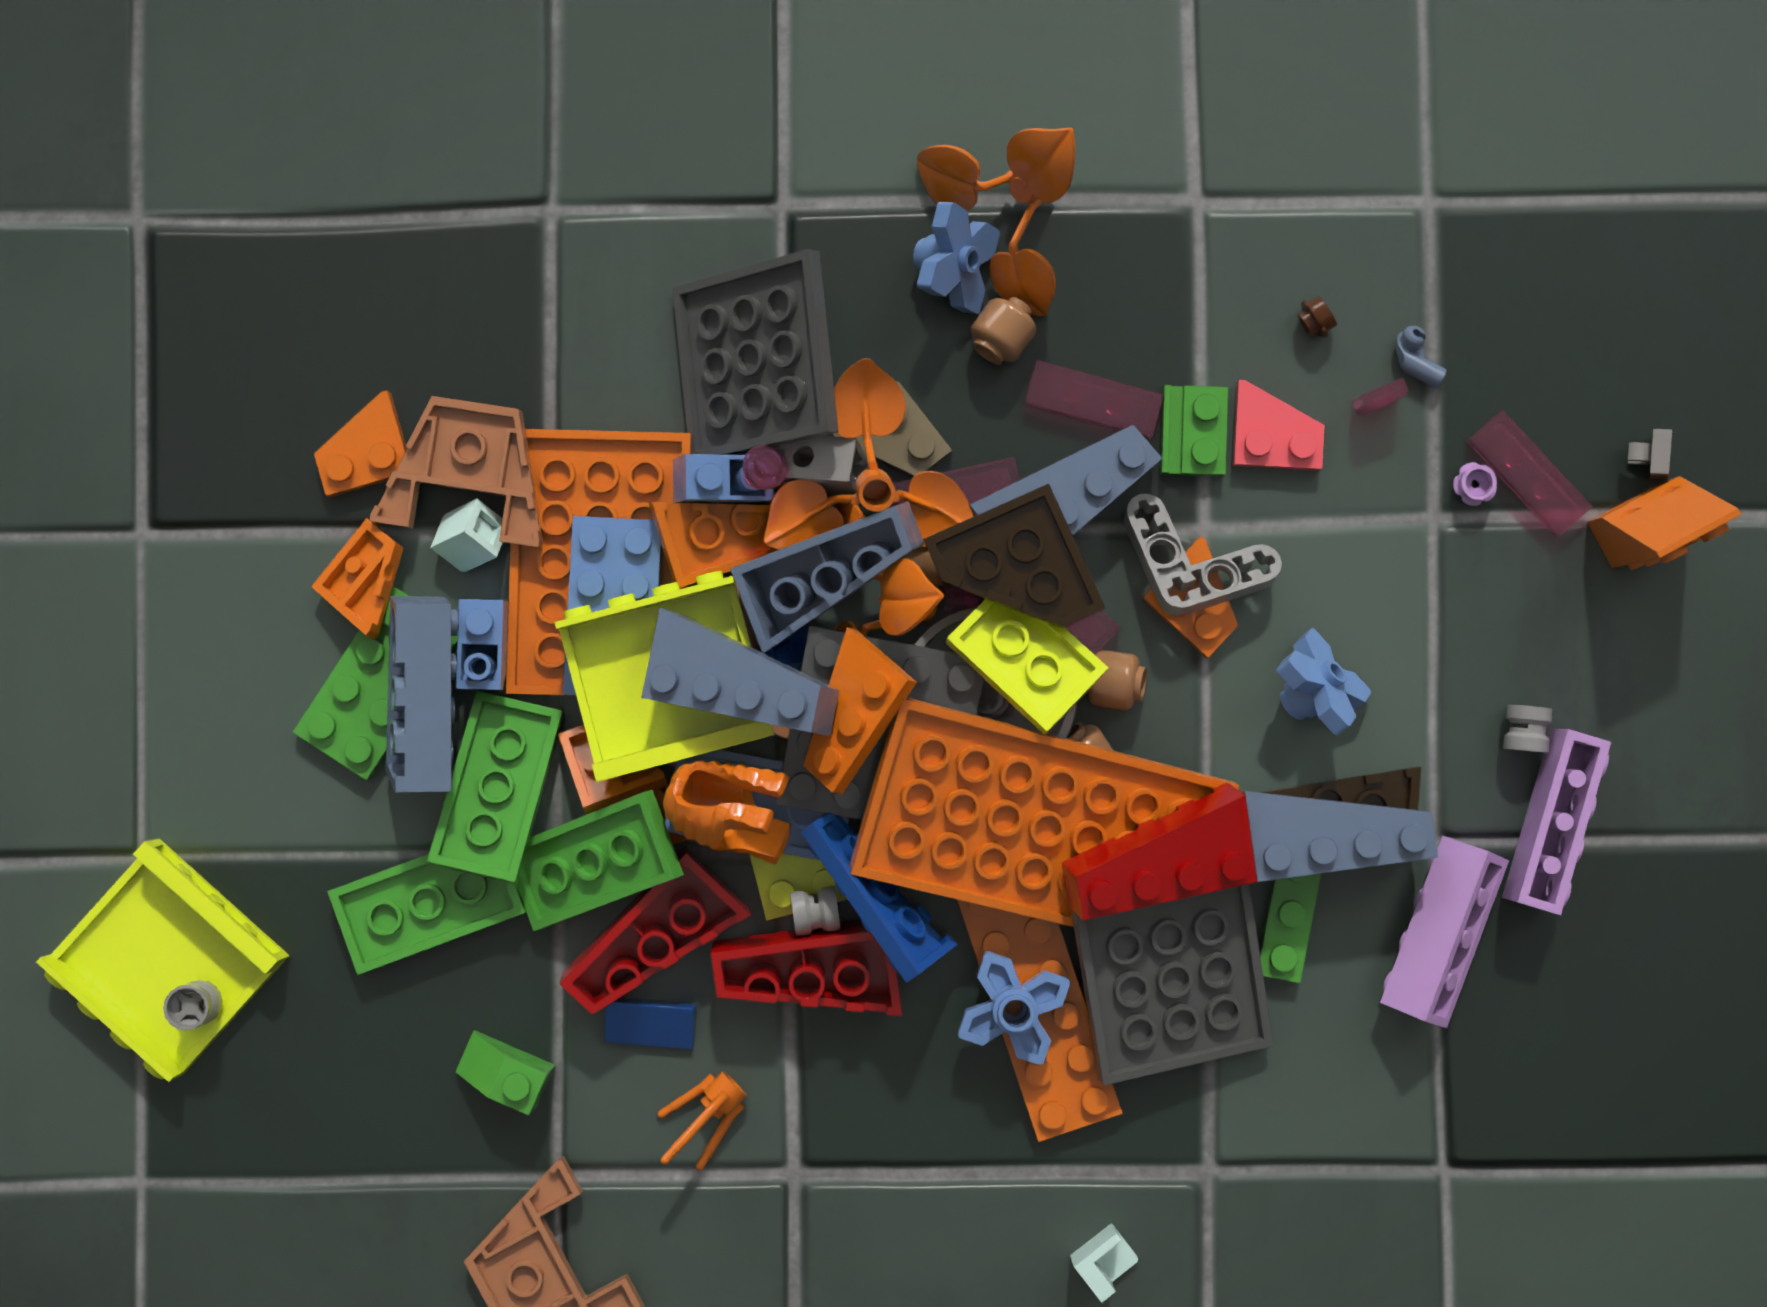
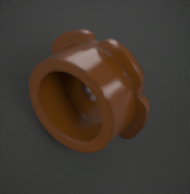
(1316, 317)

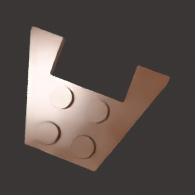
(470, 450)
(524, 1263)

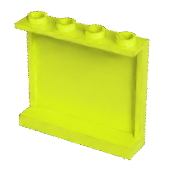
(609, 667)
(147, 938)

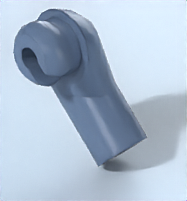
(1412, 357)

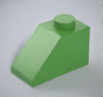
(504, 1072)

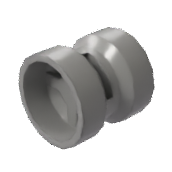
(1528, 728)
(815, 911)
(184, 1010)

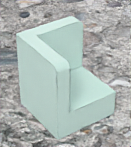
(468, 536)
(1103, 1261)

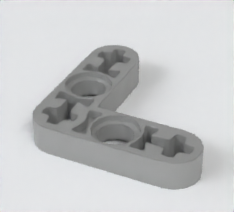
(1182, 573)

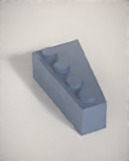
(1086, 479)
(814, 575)
(722, 676)
(420, 694)
(1323, 836)

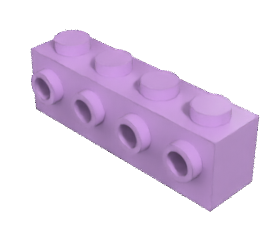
(1557, 820)
(1444, 931)

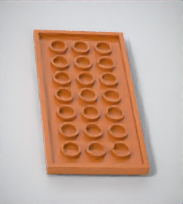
(998, 808)

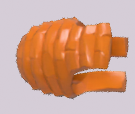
(718, 808)

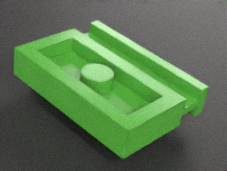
(1194, 430)

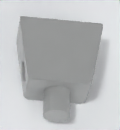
(826, 460)

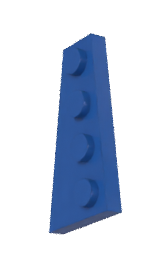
(883, 910)

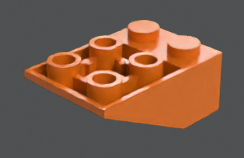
(1661, 524)

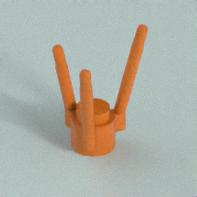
(721, 1098)

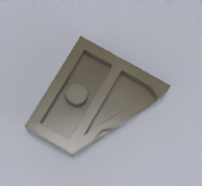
(913, 445)

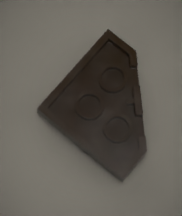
(1019, 560)

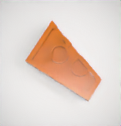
(709, 536)
(867, 701)

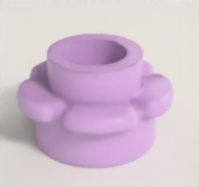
(1485, 478)

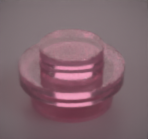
(764, 467)

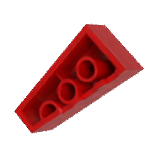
(1177, 857)
(654, 933)
(812, 970)

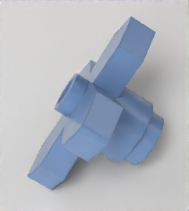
(953, 256)
(1320, 684)
(1037, 996)

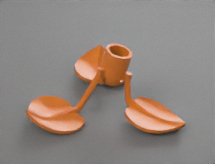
(1039, 171)
(865, 405)
(905, 590)

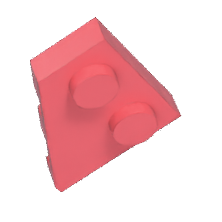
(1273, 433)

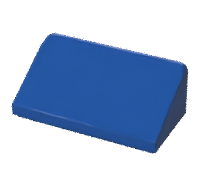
(650, 1023)

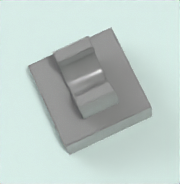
(1656, 454)

